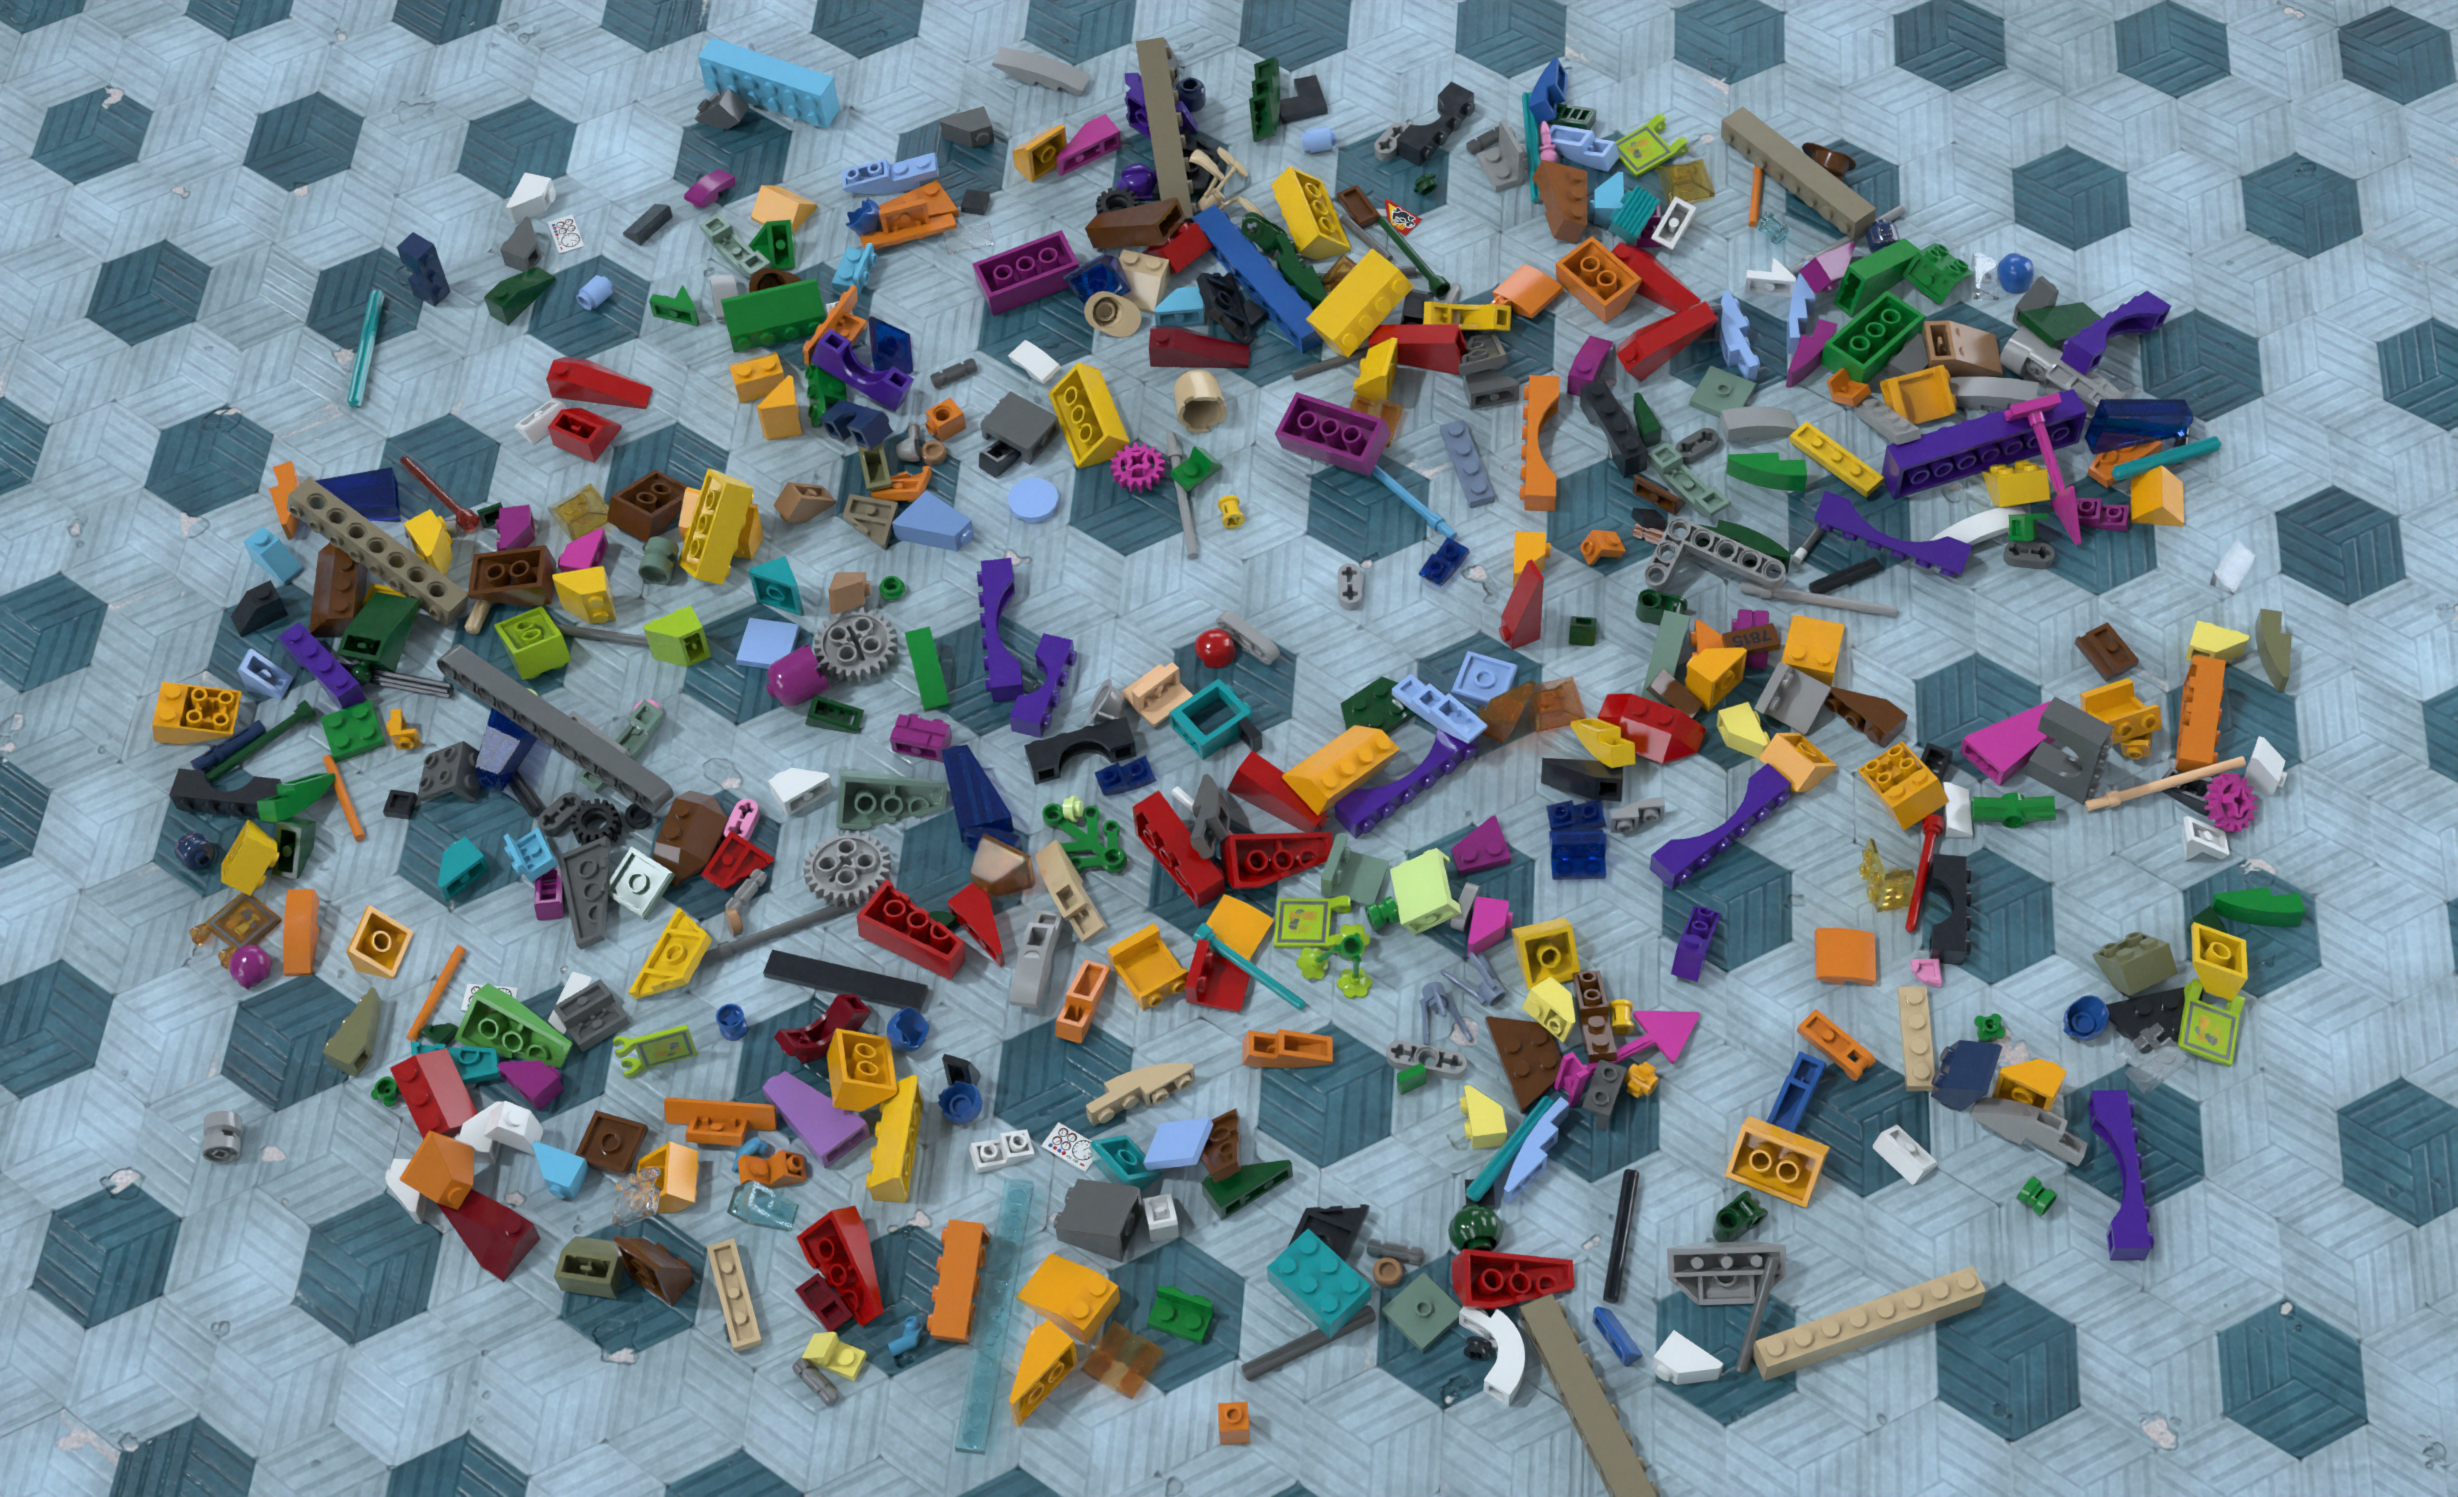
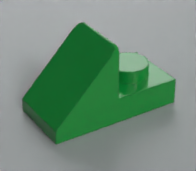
(678, 309)
(1195, 469)

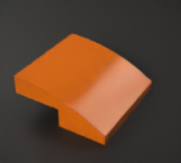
(1529, 290)
(1845, 955)

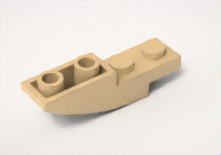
(1068, 891)
(1149, 1083)

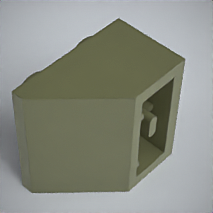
(2136, 962)
(590, 1268)

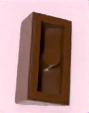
(1657, 495)
(1674, 694)

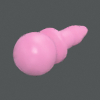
(1547, 150)

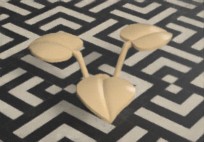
(1214, 196)

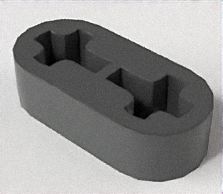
(1696, 446)
(2028, 555)
(559, 814)

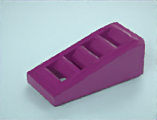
(549, 896)

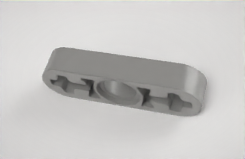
(1248, 637)
(1432, 1070)

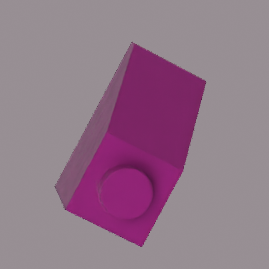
(532, 1081)

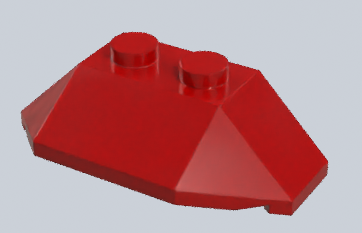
(1656, 729)

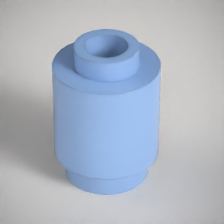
(1318, 139)
(594, 292)

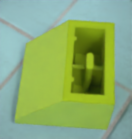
(677, 638)

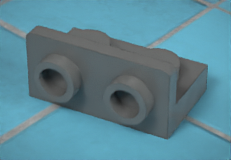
(1604, 1092)

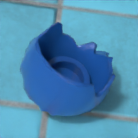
(864, 219)
(2015, 273)
(2086, 1018)
(907, 1030)
(960, 1102)

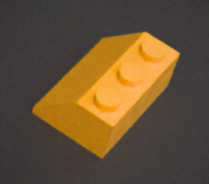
(749, 537)
(860, 1070)
(1776, 1161)

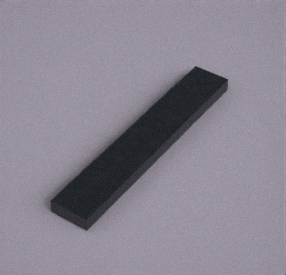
(845, 980)

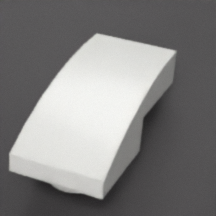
(1034, 361)
(1001, 1152)

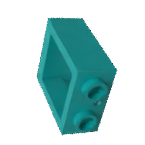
(1188, 731)

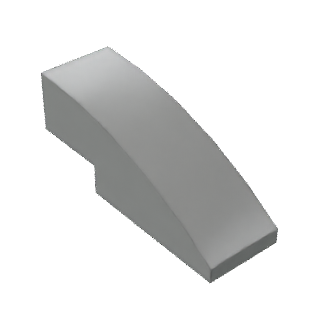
(1756, 423)

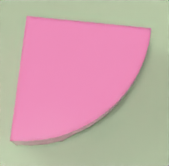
(1927, 971)

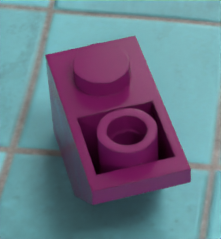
(515, 527)

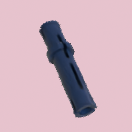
(222, 751)

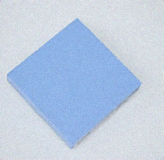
(766, 642)
(1483, 679)
(1178, 1143)

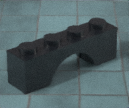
(1420, 141)
(1625, 444)
(1107, 739)
(194, 793)
(1949, 880)

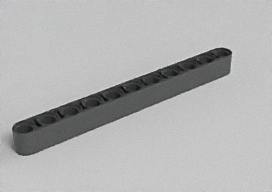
(555, 728)

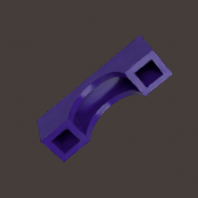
(837, 357)
(330, 674)
(1033, 711)

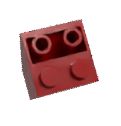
(1182, 247)
(582, 432)

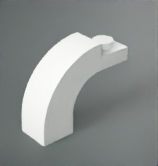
(1508, 1371)

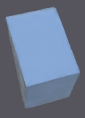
(263, 676)

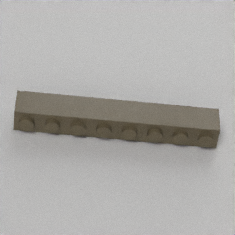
(1165, 123)
(1798, 172)
(1585, 1399)

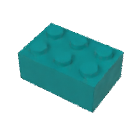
(1319, 1283)

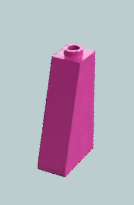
(2006, 745)

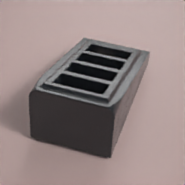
(997, 465)
(1939, 753)
(2193, 801)
(960, 1070)

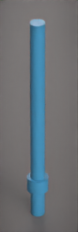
(1433, 520)

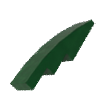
(1265, 100)

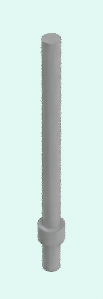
(1889, 216)
(1174, 456)
(1820, 599)

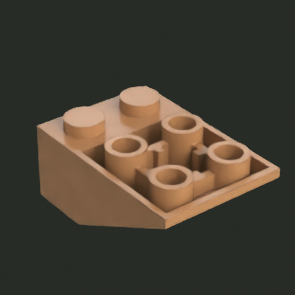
(1961, 349)

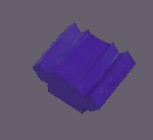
(1137, 109)

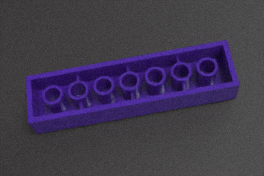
(1975, 446)

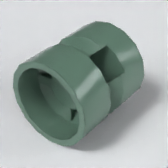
(658, 560)

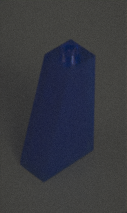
(2136, 422)
(369, 493)
(502, 751)
(972, 793)

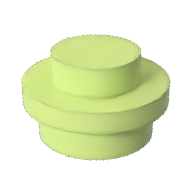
(1073, 808)

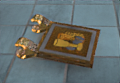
(237, 924)

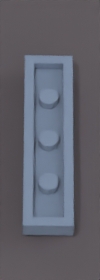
(1466, 463)

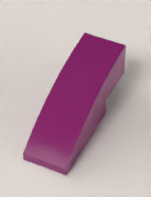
(1809, 352)

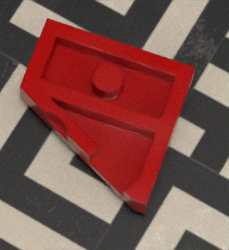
(735, 862)

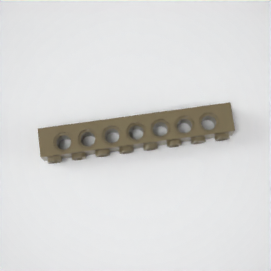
(322, 509)

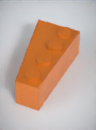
(2200, 714)
(958, 1280)

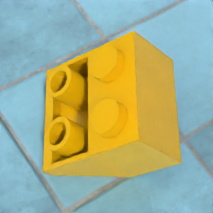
(2016, 484)

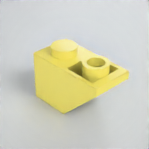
(2216, 642)
(1742, 730)
(1551, 1007)
(1485, 1119)

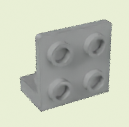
(1504, 163)
(1793, 697)

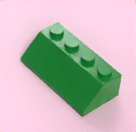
(773, 314)

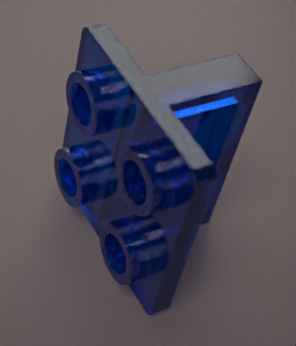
(1578, 854)

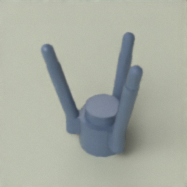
(1490, 988)
(1436, 1000)

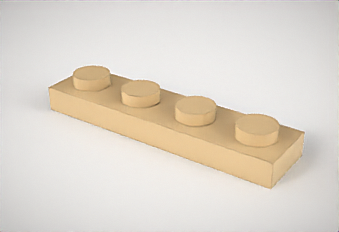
(1916, 1037)
(734, 1295)

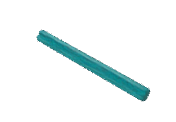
(1532, 145)
(365, 348)

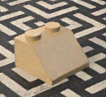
(1147, 279)

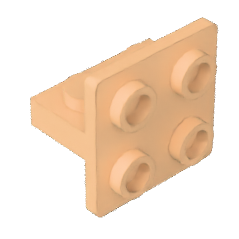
(1157, 693)

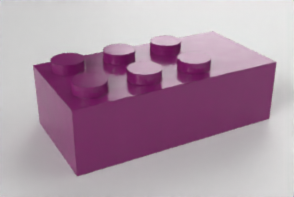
(1025, 272)
(1332, 434)

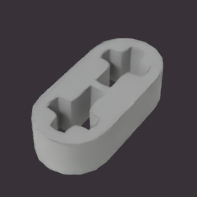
(1387, 139)
(1354, 586)
(1467, 904)

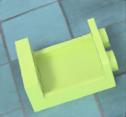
(1423, 891)

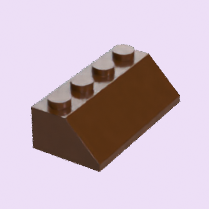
(337, 592)

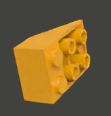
(194, 713)
(1904, 785)

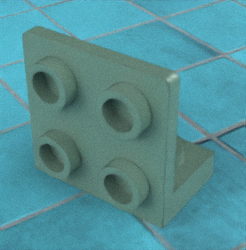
(1352, 874)

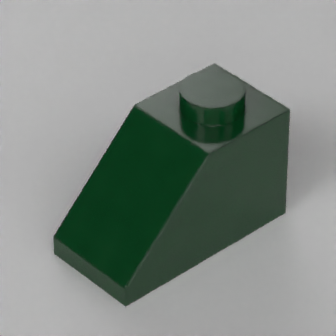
(294, 844)

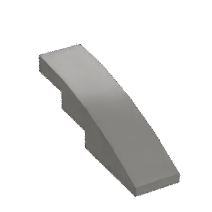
(1041, 69)
(1991, 391)

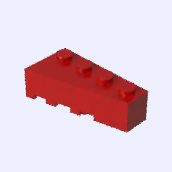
(1170, 844)
(910, 932)

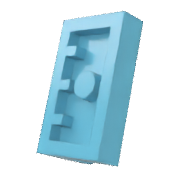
(854, 268)

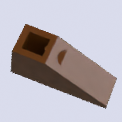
(1870, 714)

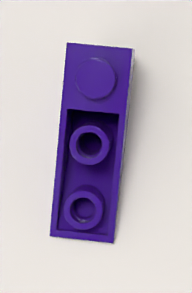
(1695, 943)

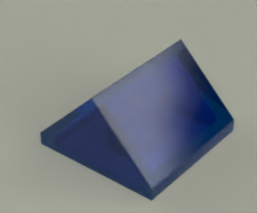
(1098, 275)
(889, 347)

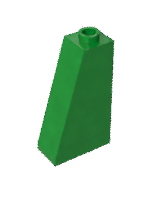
(1873, 276)

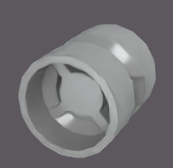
(222, 1136)

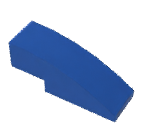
(1549, 92)
(1797, 1092)

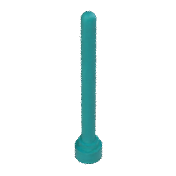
(1206, 933)

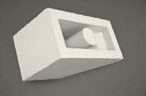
(530, 197)
(1674, 223)
(2265, 768)
(799, 788)
(514, 1127)
(473, 1133)
(409, 1198)
(1685, 1362)

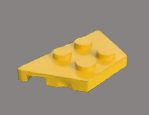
(673, 957)

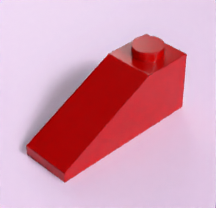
(976, 917)

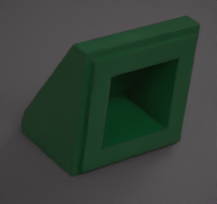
(489, 514)
(1582, 631)
(2207, 918)

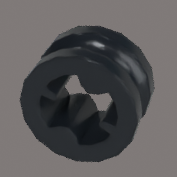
(1477, 1348)

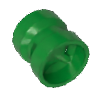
(1382, 913)
(2037, 1196)

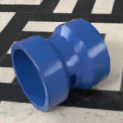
(731, 1022)

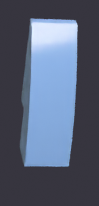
(1583, 147)

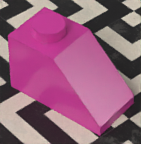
(584, 552)
(1488, 924)

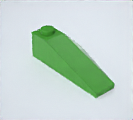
(510, 1027)

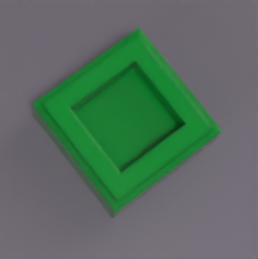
(1411, 1078)

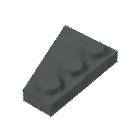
(1483, 353)

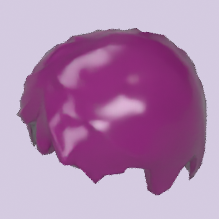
(250, 965)

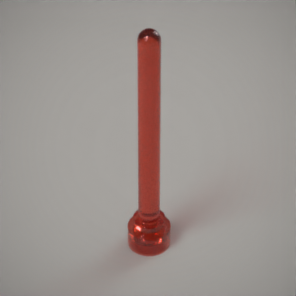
(465, 518)

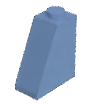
(933, 524)

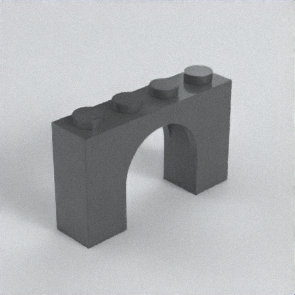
(2085, 736)

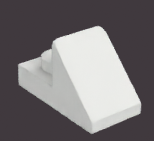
(1774, 283)
(2201, 837)
(1161, 1217)

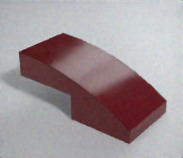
(823, 1303)

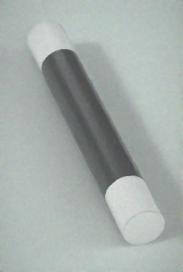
(1807, 544)

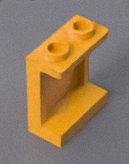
(1920, 395)
(2121, 709)
(1147, 967)

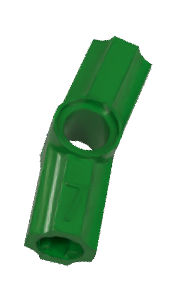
(2013, 809)

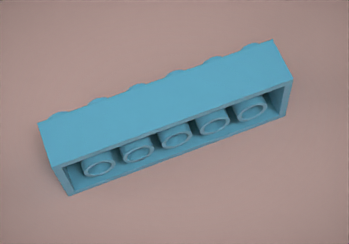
(770, 82)

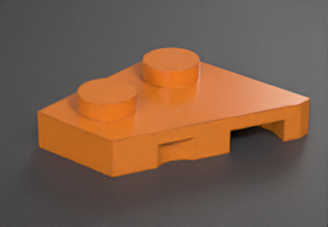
(905, 486)

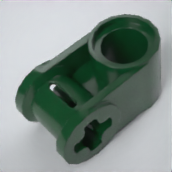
(1263, 234)
(1656, 604)
(1741, 1214)

